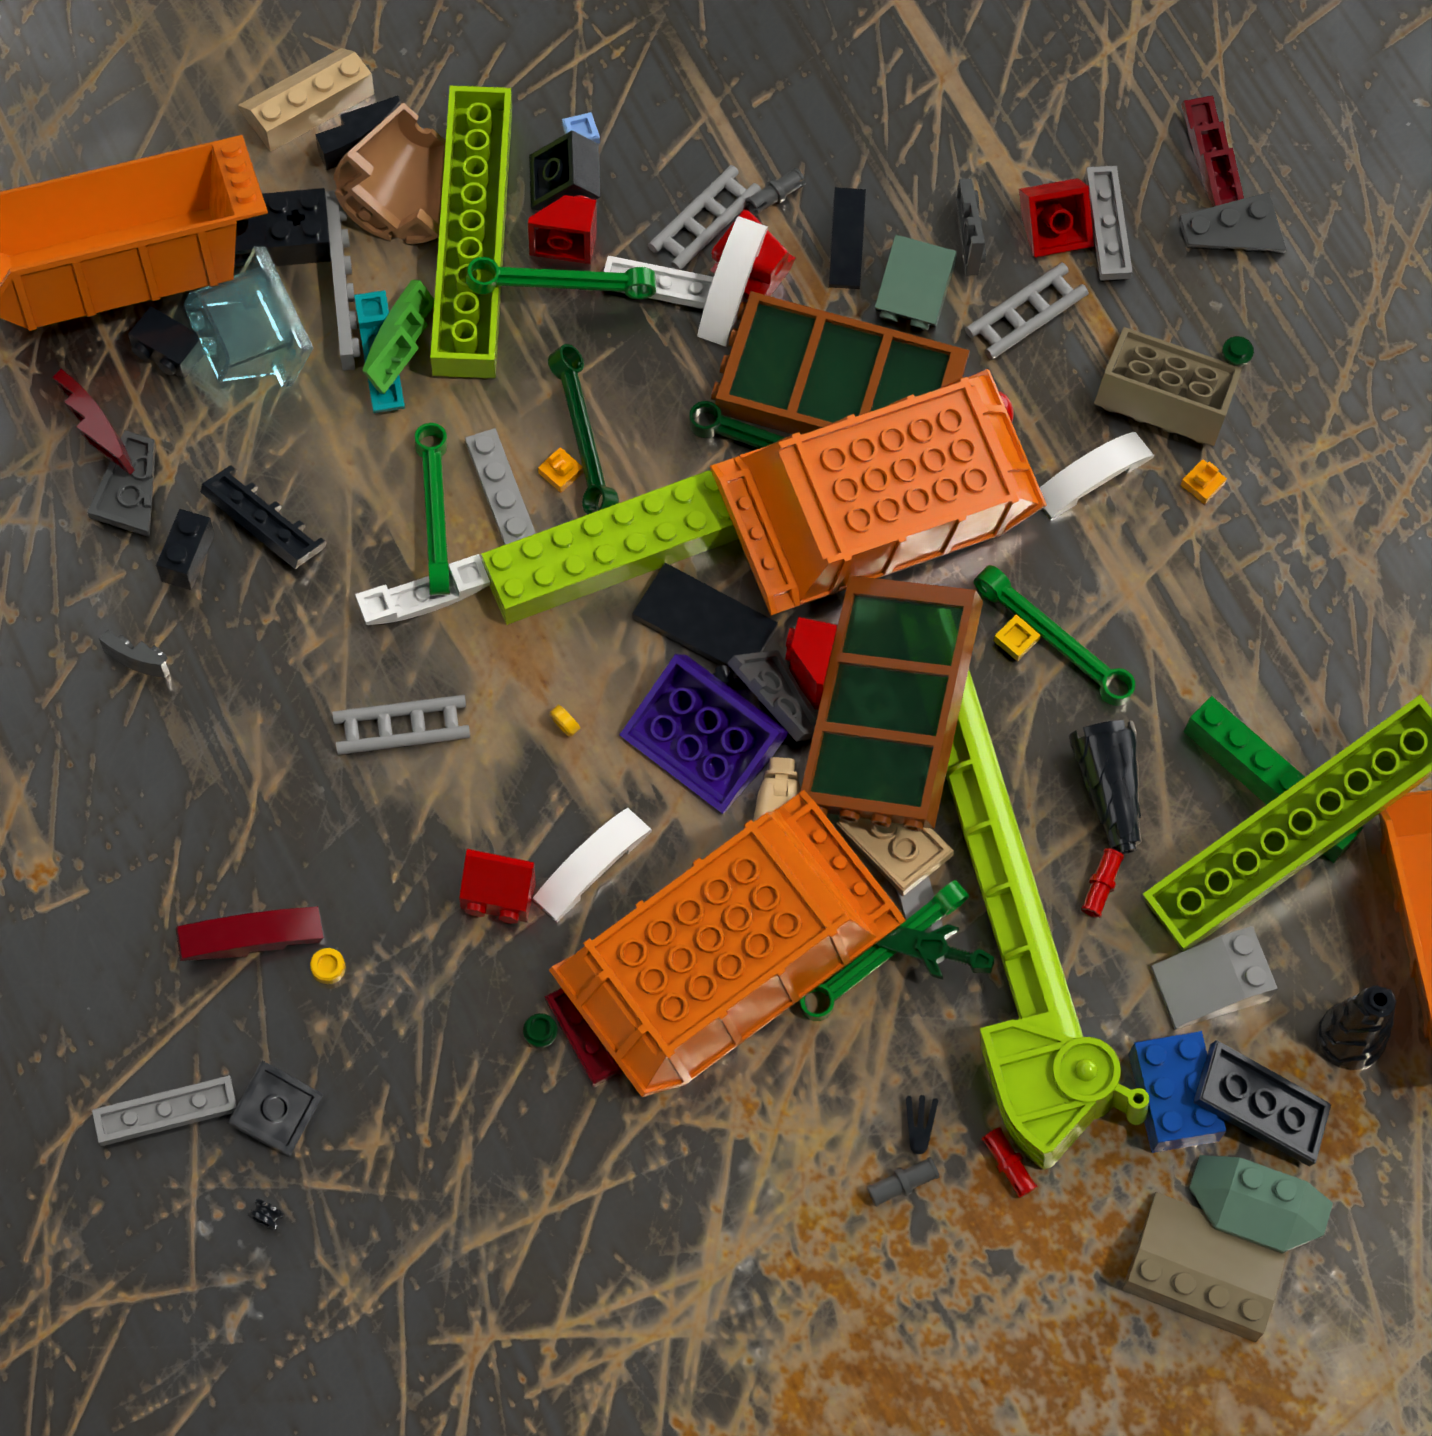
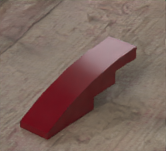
(1212, 151)
(93, 422)
(249, 933)

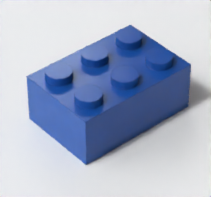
(1170, 1075)

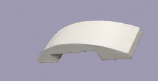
(730, 280)
(1093, 471)
(414, 599)
(589, 862)

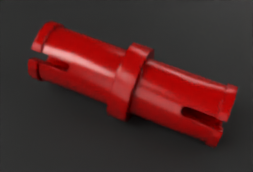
(1102, 882)
(1009, 1162)

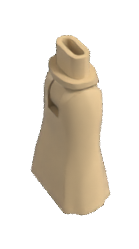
(778, 786)

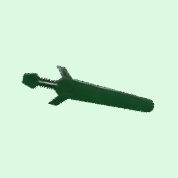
(933, 949)

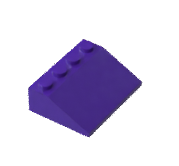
(703, 732)

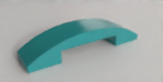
(371, 313)

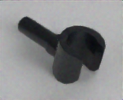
(725, 675)

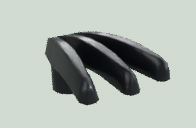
(920, 1136)

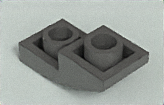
(138, 658)

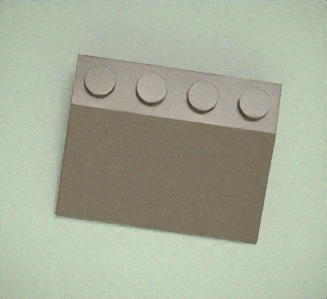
(1168, 386)
(1203, 1270)

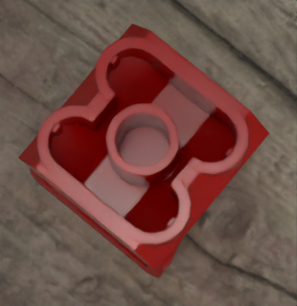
(768, 268)

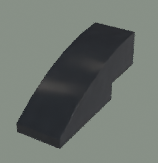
(355, 126)
(847, 238)

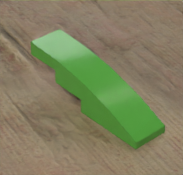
(397, 336)

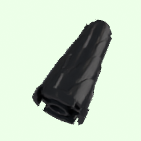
(1112, 779)
(1358, 1028)

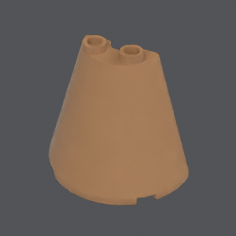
(394, 179)

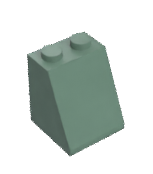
(915, 282)

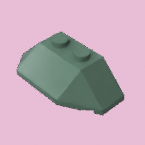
(1259, 1202)

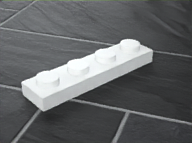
(671, 284)

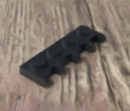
(261, 518)

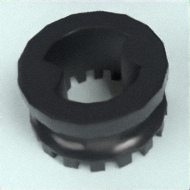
(265, 1215)

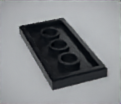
(702, 617)
(1262, 1103)

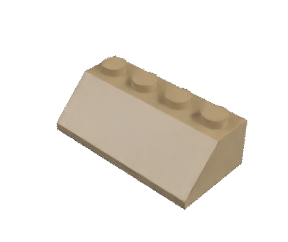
(308, 98)

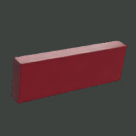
(584, 1042)

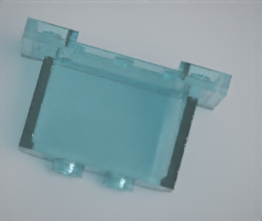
(250, 324)

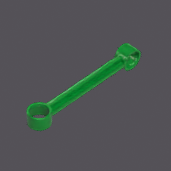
(635, 282)
(434, 506)
(996, 587)
(940, 906)

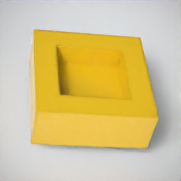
(1016, 638)

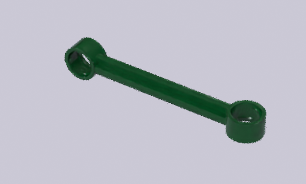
(565, 365)
(729, 427)

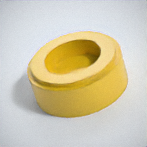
(564, 720)
(327, 966)

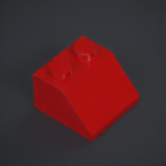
(1057, 217)
(564, 230)
(809, 655)
(497, 886)

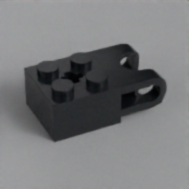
(291, 231)

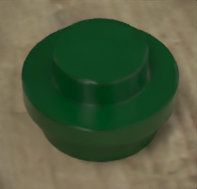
(1237, 351)
(540, 1030)

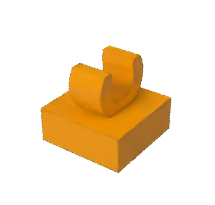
(560, 469)
(1203, 481)

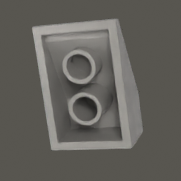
(1215, 978)

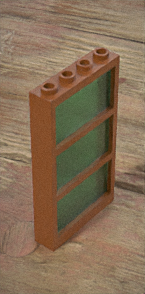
(813, 367)
(892, 701)

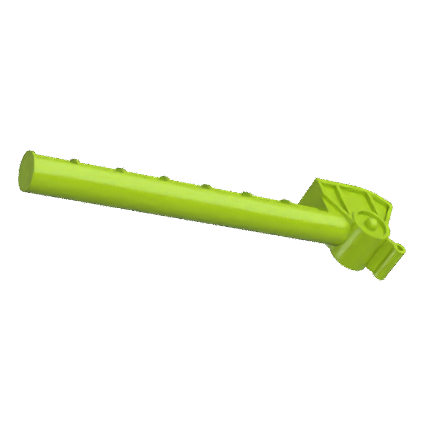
(1041, 1065)

